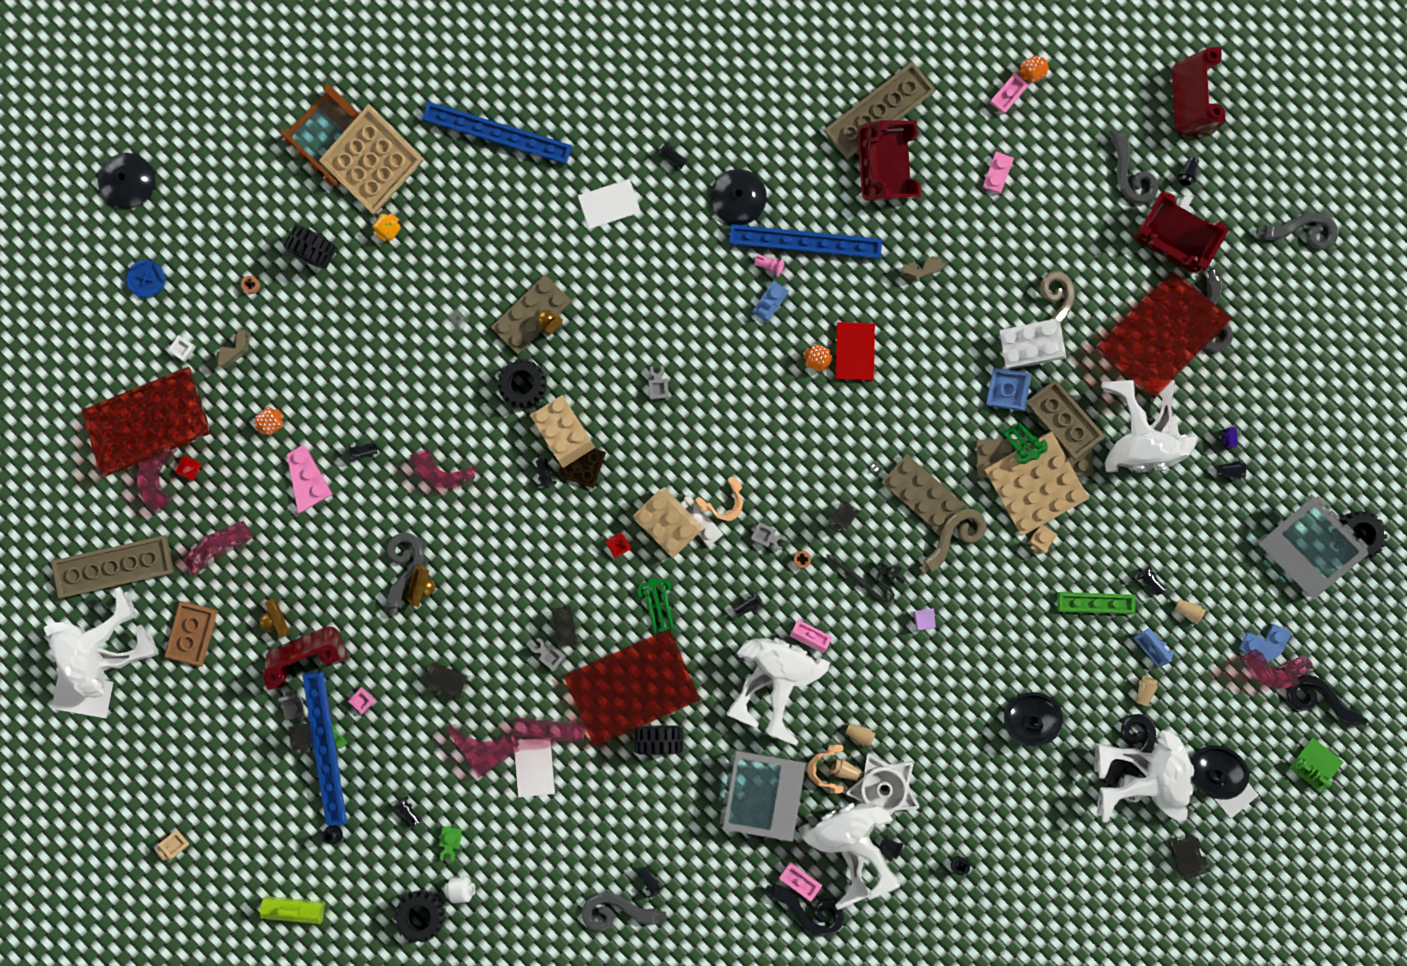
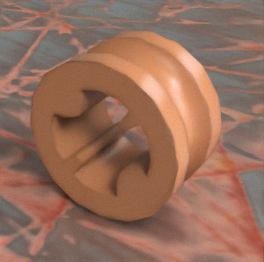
(250, 291)
(806, 555)

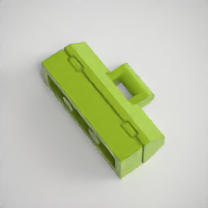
(292, 910)

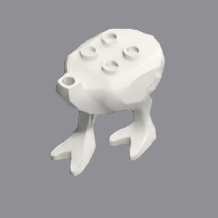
(1147, 444)
(78, 651)
(777, 666)
(1166, 779)
(849, 834)

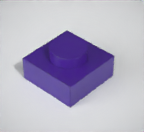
(1229, 437)

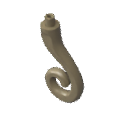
(1069, 293)
(937, 558)

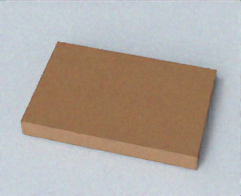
(191, 633)

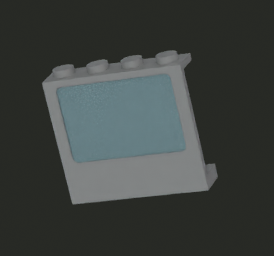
(1314, 547)
(763, 795)

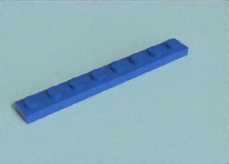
(497, 133)
(805, 241)
(324, 748)

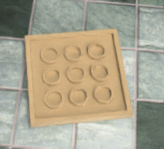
(371, 159)
(1037, 489)

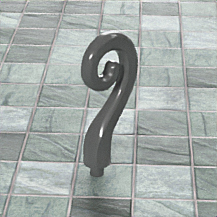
(1122, 147)
(1273, 232)
(1214, 290)
(395, 594)
(645, 916)

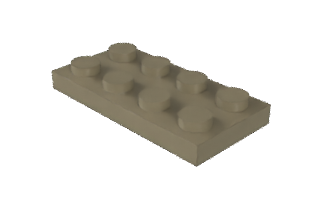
(519, 324)
(1065, 419)
(922, 493)

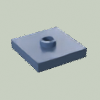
(1008, 389)

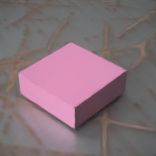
(361, 700)

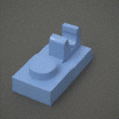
(770, 301)
(1154, 647)

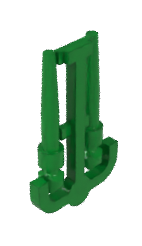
(1034, 454)
(652, 583)

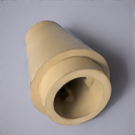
(1190, 610)
(1146, 690)
(862, 735)
(845, 770)

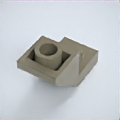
(930, 267)
(228, 356)

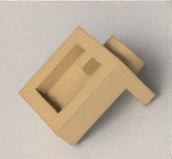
(1042, 539)
(171, 846)

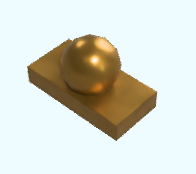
(548, 321)
(420, 585)
(274, 619)

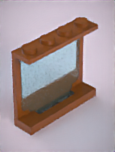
(320, 129)

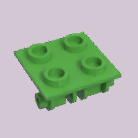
(1316, 765)

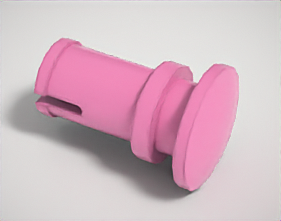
(770, 264)

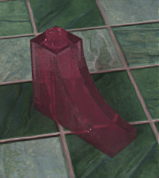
(216, 546)
(483, 754)

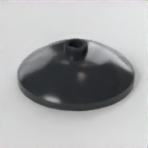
(136, 186)
(736, 209)
(1030, 709)
(1223, 764)

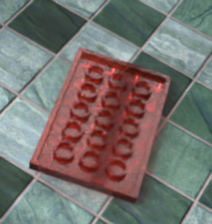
(1163, 334)
(146, 421)
(631, 688)

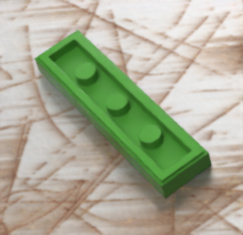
(1096, 603)

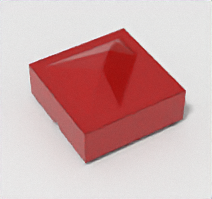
(188, 467)
(618, 545)

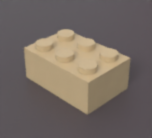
(562, 431)
(668, 522)

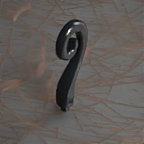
(1346, 714)
(1118, 766)
(785, 896)

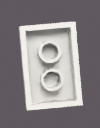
(1033, 344)

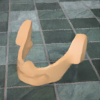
(730, 514)
(811, 769)

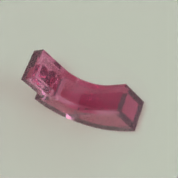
(427, 469)
(149, 482)
(1275, 677)
(548, 729)

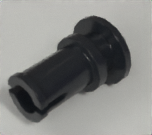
(672, 155)
(361, 450)
(545, 476)
(1151, 580)
(748, 605)
(407, 811)
(332, 835)
(650, 882)

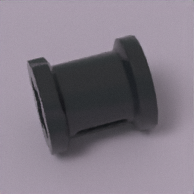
(891, 847)
(966, 867)

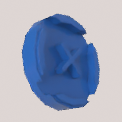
(145, 279)

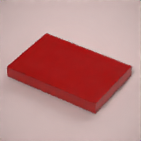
(855, 351)

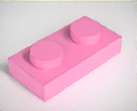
(1009, 93)
(998, 173)
(810, 636)
(800, 881)

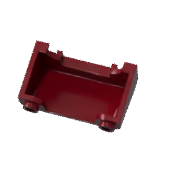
(1191, 97)
(886, 160)
(1180, 234)
(324, 642)

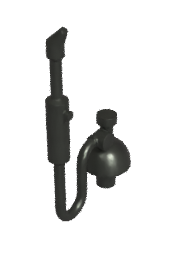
(892, 573)

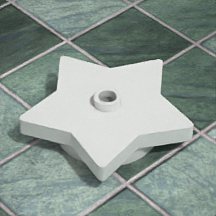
(879, 773)

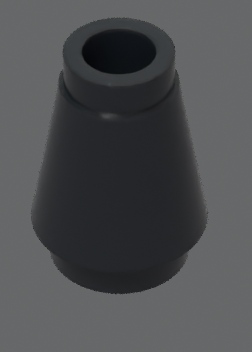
(1188, 174)
(1232, 470)

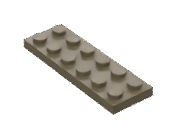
(888, 102)
(994, 450)
(112, 567)

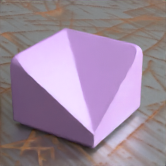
(924, 619)

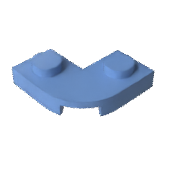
(1271, 646)

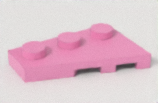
(306, 479)

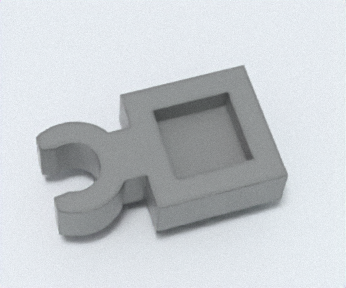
(658, 387)
(765, 535)
(550, 656)

